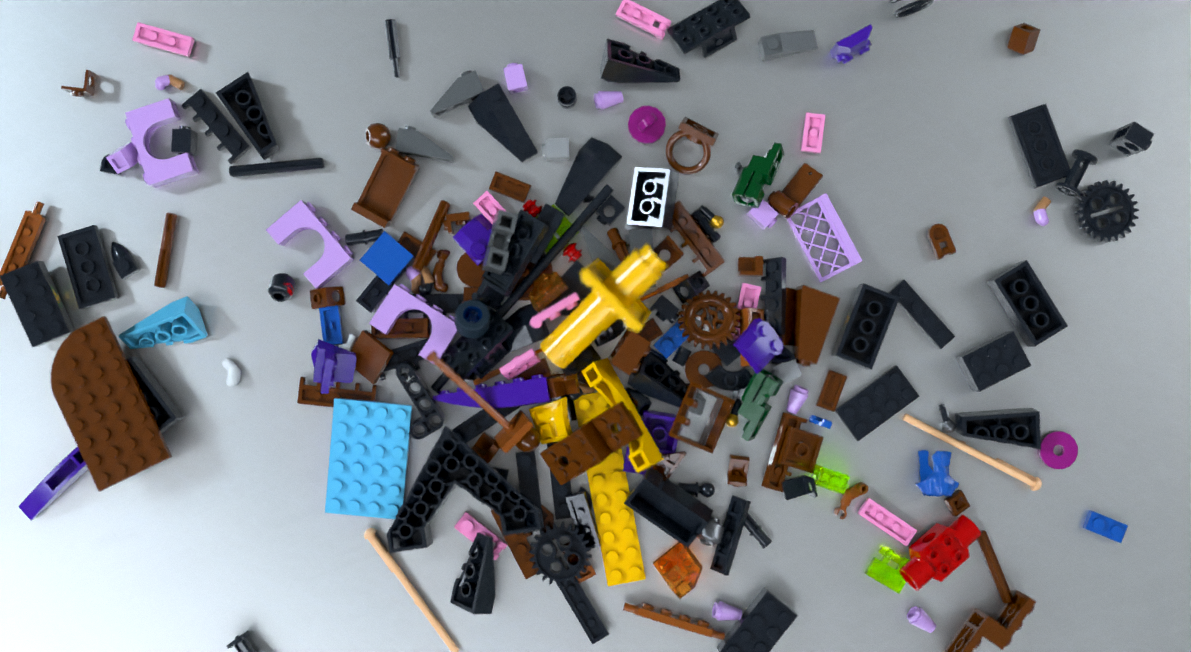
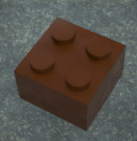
(630, 351)

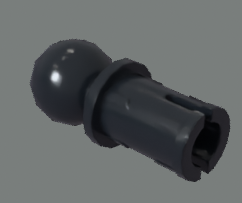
(706, 489)

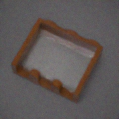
(701, 417)

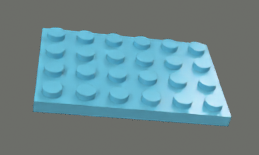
(368, 458)

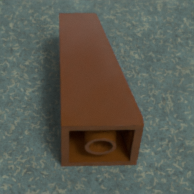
(812, 321)

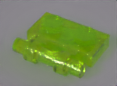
(886, 574)

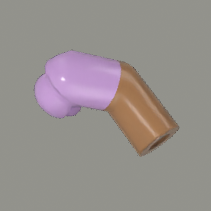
(163, 81)
(1040, 211)
(415, 278)

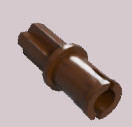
(618, 244)

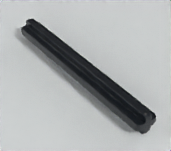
(276, 167)

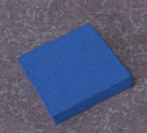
(386, 258)

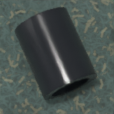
(681, 356)

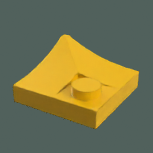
(551, 420)

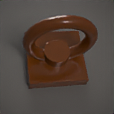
(696, 133)

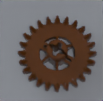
(711, 334)

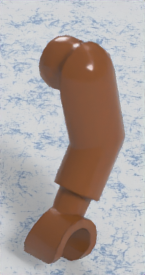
(850, 493)

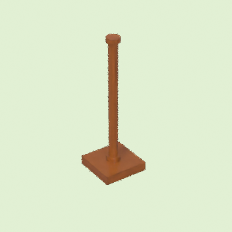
(511, 431)

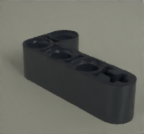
(416, 397)

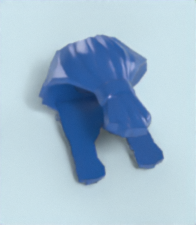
(936, 481)

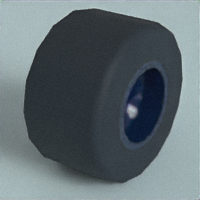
(476, 313)

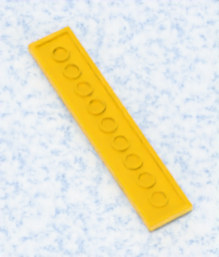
(608, 493)

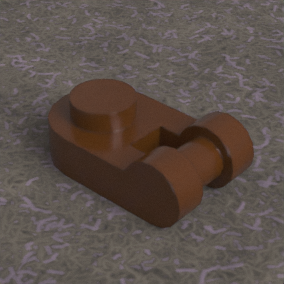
(937, 234)

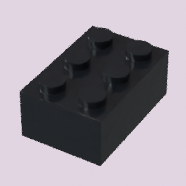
(653, 198)
(993, 361)

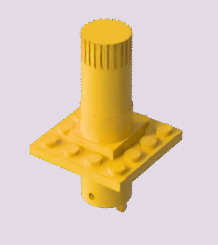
(613, 297)

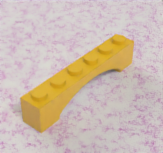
(605, 380)

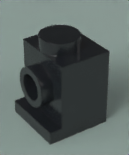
(665, 309)

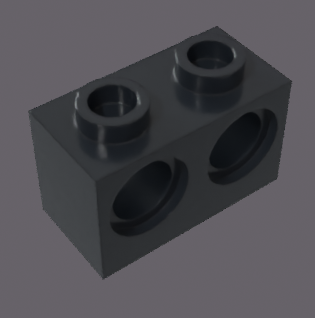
(1131, 139)

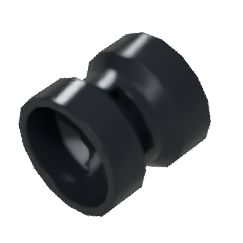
(566, 97)

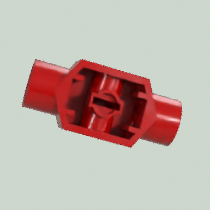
(939, 552)

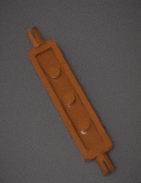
(23, 242)
(683, 621)

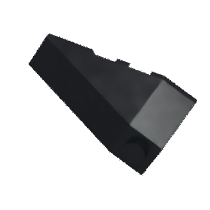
(627, 66)
(500, 120)
(588, 170)
(523, 332)
(658, 380)
(476, 585)

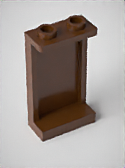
(386, 187)

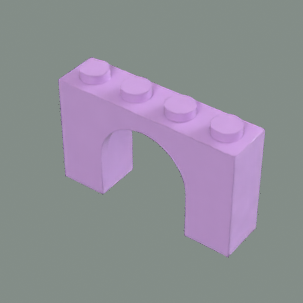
(143, 124)
(302, 218)
(400, 301)

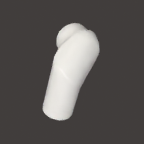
(349, 343)
(233, 372)

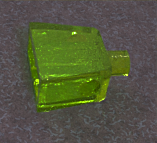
(830, 479)

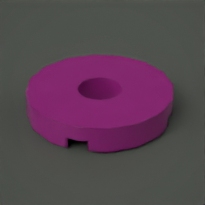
(1068, 454)

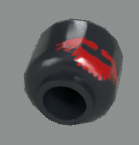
(281, 287)

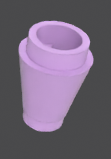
(606, 99)
(796, 398)
(724, 611)
(919, 618)

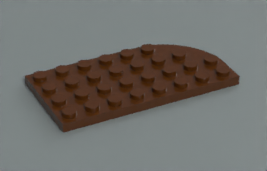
(105, 406)

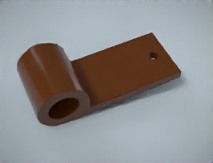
(795, 192)

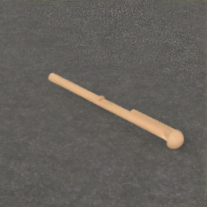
(1034, 482)
(393, 566)

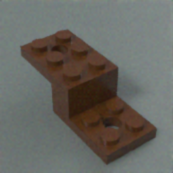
(591, 443)
(996, 631)

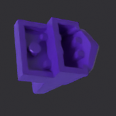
(332, 365)

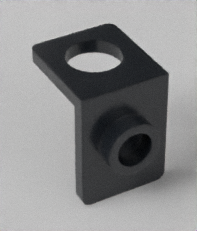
(694, 284)
(799, 486)

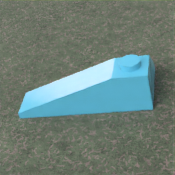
(170, 324)

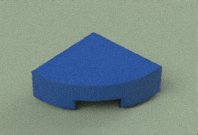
(820, 421)

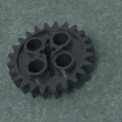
(1111, 227)
(577, 546)

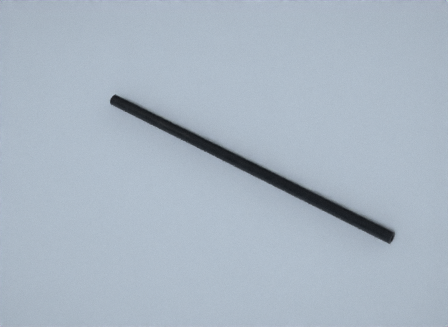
(542, 264)

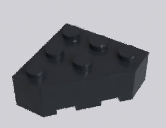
(575, 284)

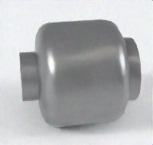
(711, 533)

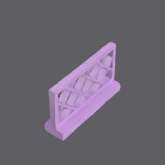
(838, 230)

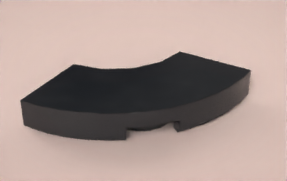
(729, 379)

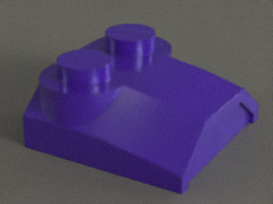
(850, 46)
(474, 238)
(759, 344)
(659, 426)

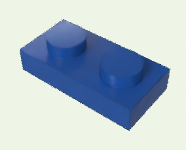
(331, 325)
(670, 340)
(1105, 526)

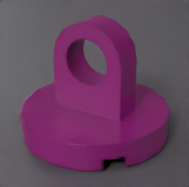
(646, 124)

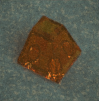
(679, 569)

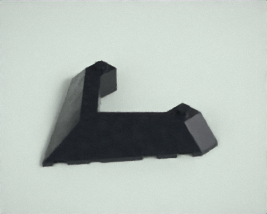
(452, 465)

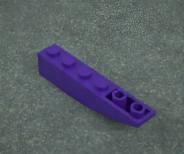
(502, 394)
(54, 484)

